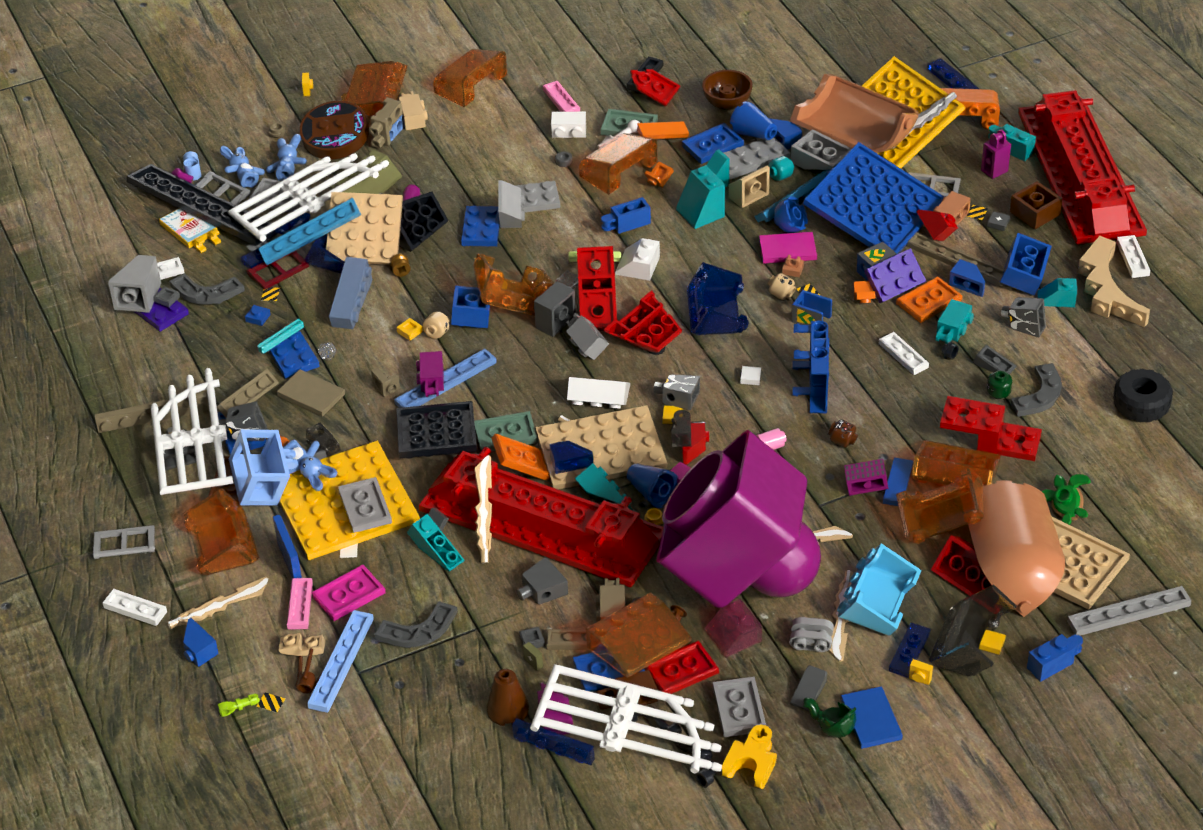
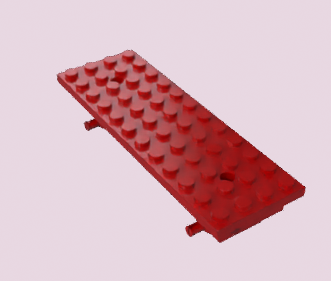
(1081, 168)
(548, 521)

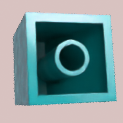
(702, 198)

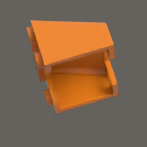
(979, 103)

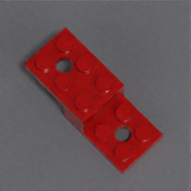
(597, 285)
(989, 424)

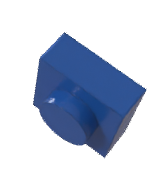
(257, 315)

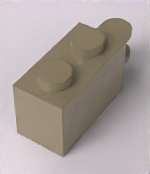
(610, 598)

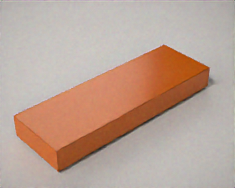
(663, 130)

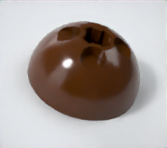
(727, 89)

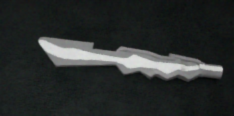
(933, 111)

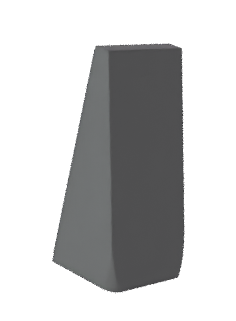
(993, 361)
(809, 686)

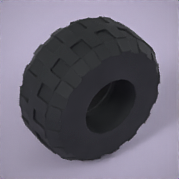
(1142, 395)

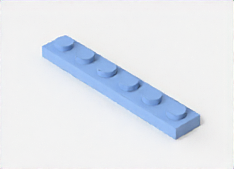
(340, 661)

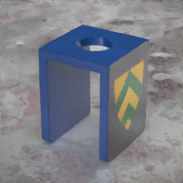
(873, 256)
(811, 308)

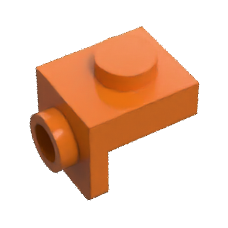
(659, 174)
(863, 291)

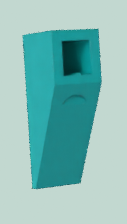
(597, 486)
(434, 543)

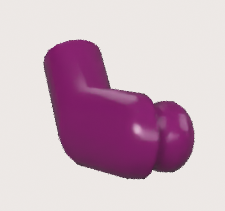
(178, 172)

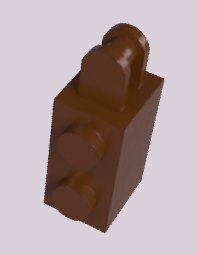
(641, 679)

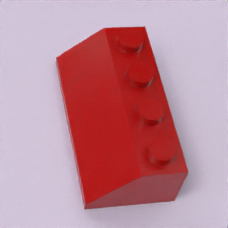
(960, 566)

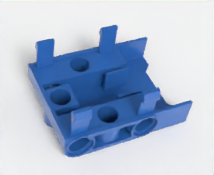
(817, 365)

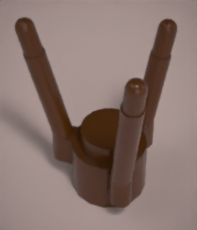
(306, 682)

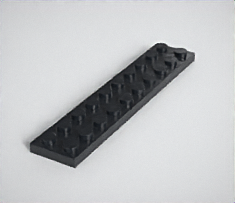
(194, 201)

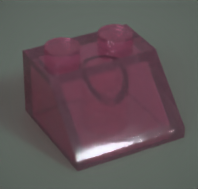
(734, 628)

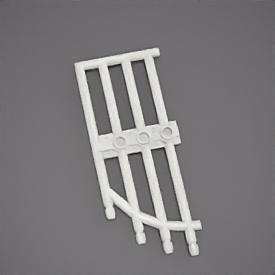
(301, 195)
(195, 437)
(621, 718)

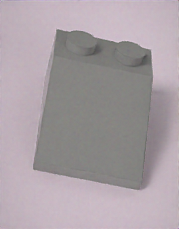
(817, 151)

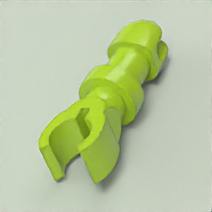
(227, 708)

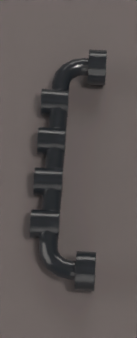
(704, 776)

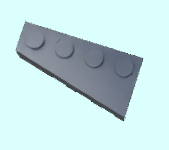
(350, 293)

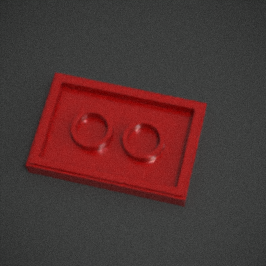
(682, 668)

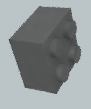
(554, 308)

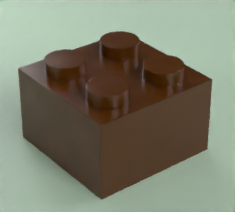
(1036, 205)

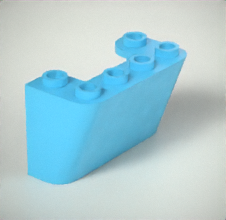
(878, 590)

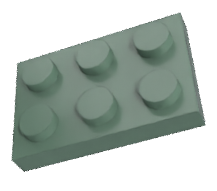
(618, 120)
(514, 426)

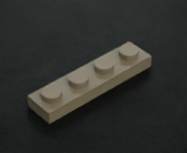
(249, 392)

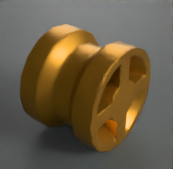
(400, 265)

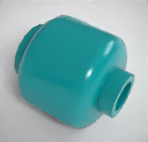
(781, 168)

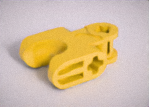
(753, 755)

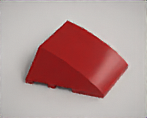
(646, 325)

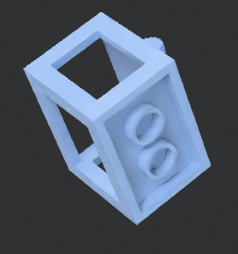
(262, 476)

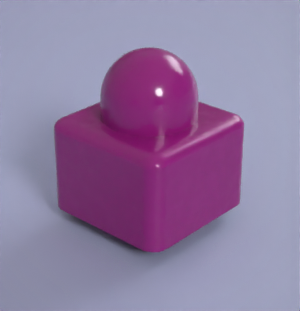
(740, 525)

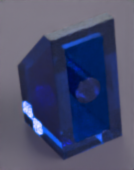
(569, 456)

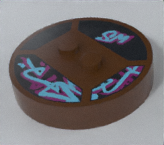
(334, 129)

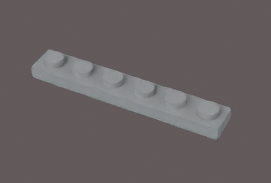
(1129, 611)

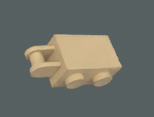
(413, 111)

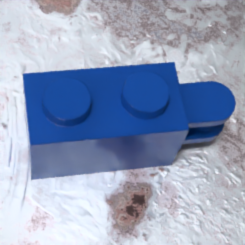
(627, 216)
(1053, 656)

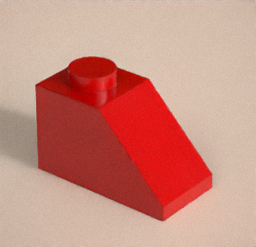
(938, 224)
(698, 442)

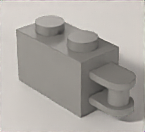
(586, 336)

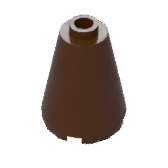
(507, 699)

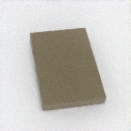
(311, 392)

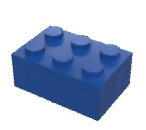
(1026, 264)

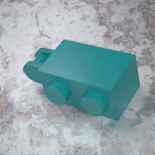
(1021, 142)
(954, 321)

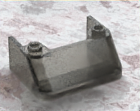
(963, 630)

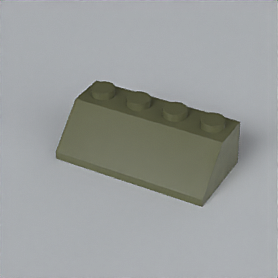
(370, 185)

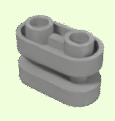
(811, 634)

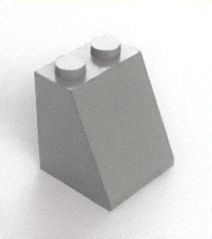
(136, 285)

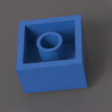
(469, 308)

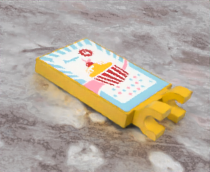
(190, 229)

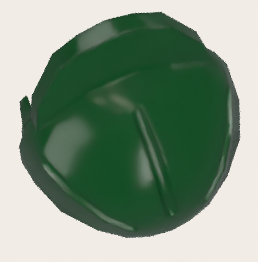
(833, 721)

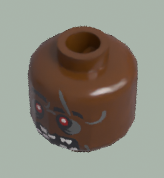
(843, 433)

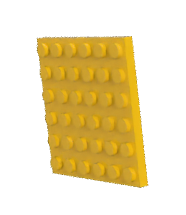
(912, 89)
(320, 516)

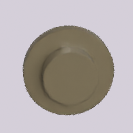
(277, 130)

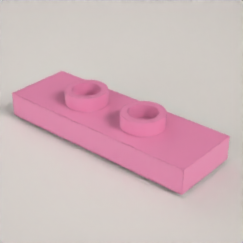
(560, 97)
(299, 603)

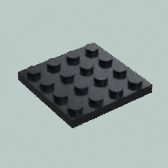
(436, 429)

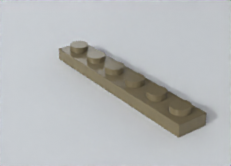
(142, 413)

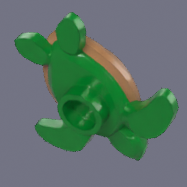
(1068, 499)

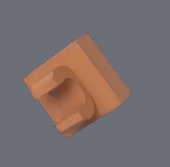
(792, 266)

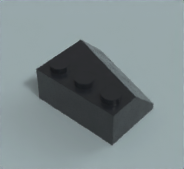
(420, 220)

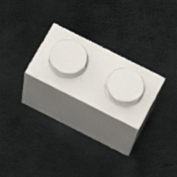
(568, 124)

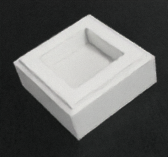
(750, 375)

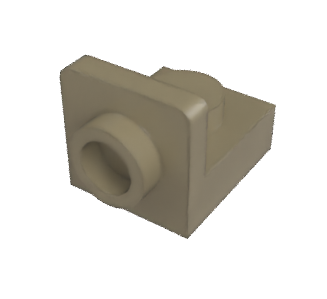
(383, 383)

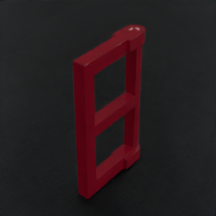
(283, 274)

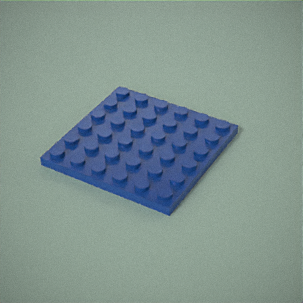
(873, 199)

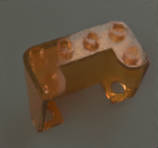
(459, 78)
(604, 165)
(508, 293)

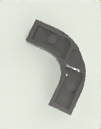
(206, 295)
(1045, 397)
(419, 634)

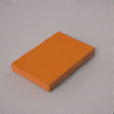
(928, 299)
(520, 456)

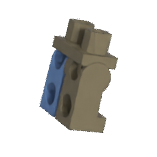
(386, 123)

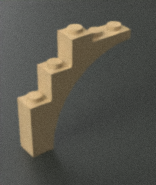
(1107, 296)

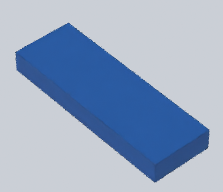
(898, 480)

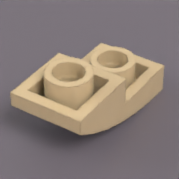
(295, 645)

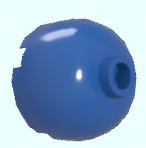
(790, 215)

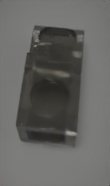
(682, 429)
(324, 437)

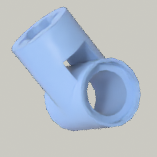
(192, 165)

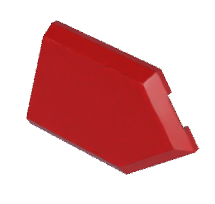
(655, 85)

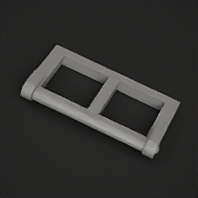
(933, 178)
(226, 184)
(124, 550)

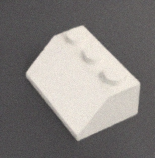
(598, 392)

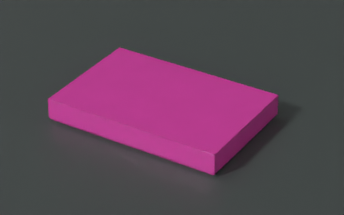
(778, 246)
(348, 592)

